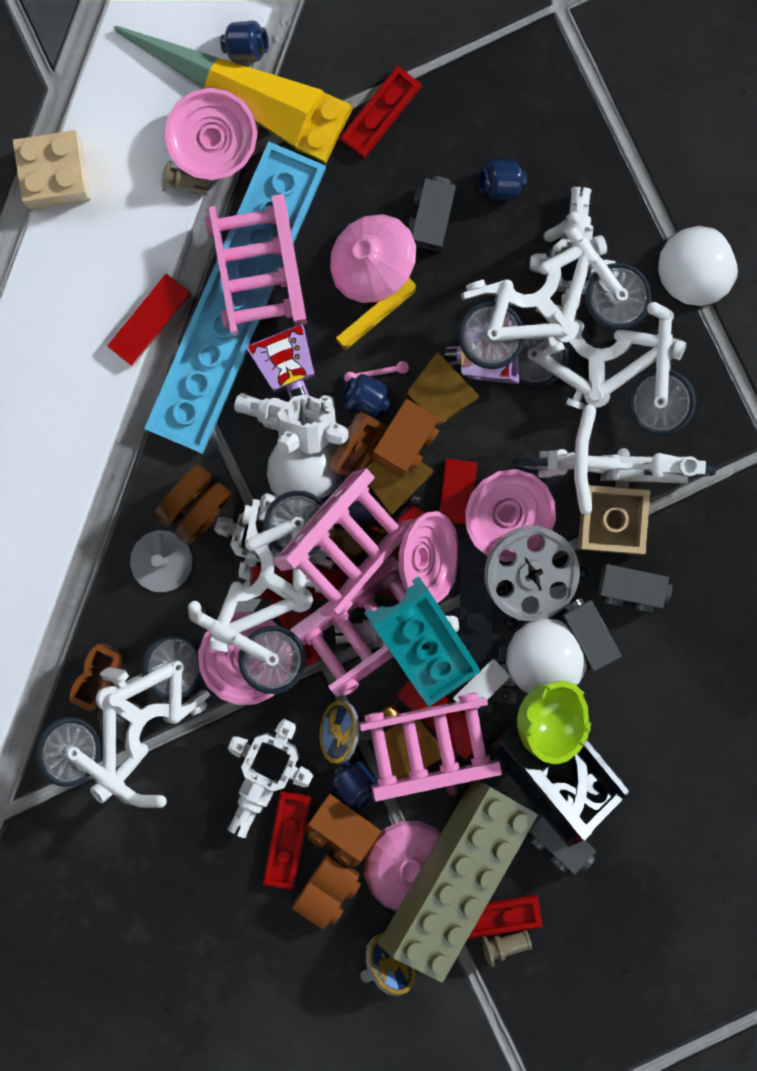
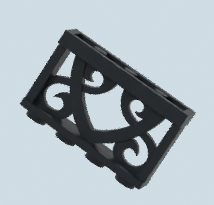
(560, 813)

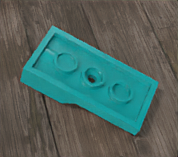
(410, 624)

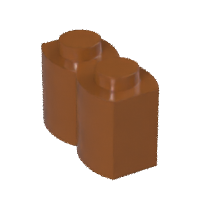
(90, 682)
(326, 891)

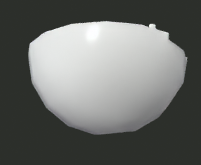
(697, 266)
(303, 472)
(544, 653)

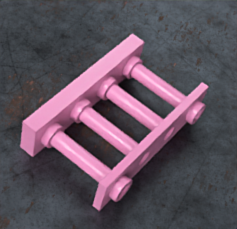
(285, 276)
(316, 534)
(311, 630)
(450, 771)

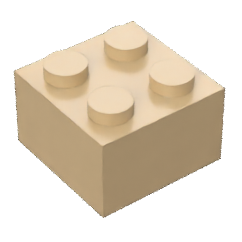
(51, 169)
(616, 521)

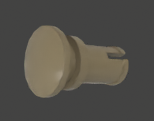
(181, 180)
(502, 947)

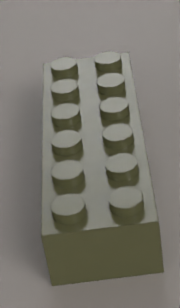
(457, 880)

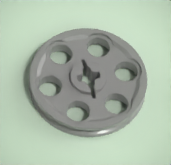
(518, 569)

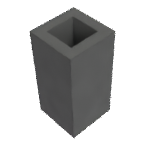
(433, 213)
(634, 586)
(591, 633)
(573, 858)

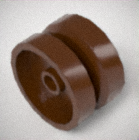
(189, 501)

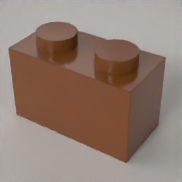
(405, 438)
(341, 831)

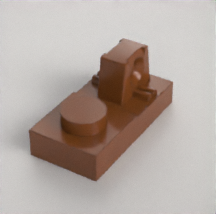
(362, 440)

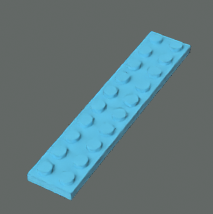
(209, 353)

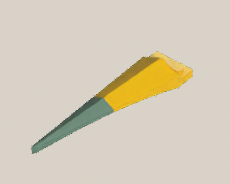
(289, 110)

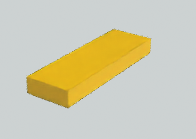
(375, 315)

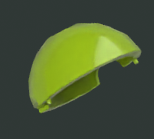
(554, 721)

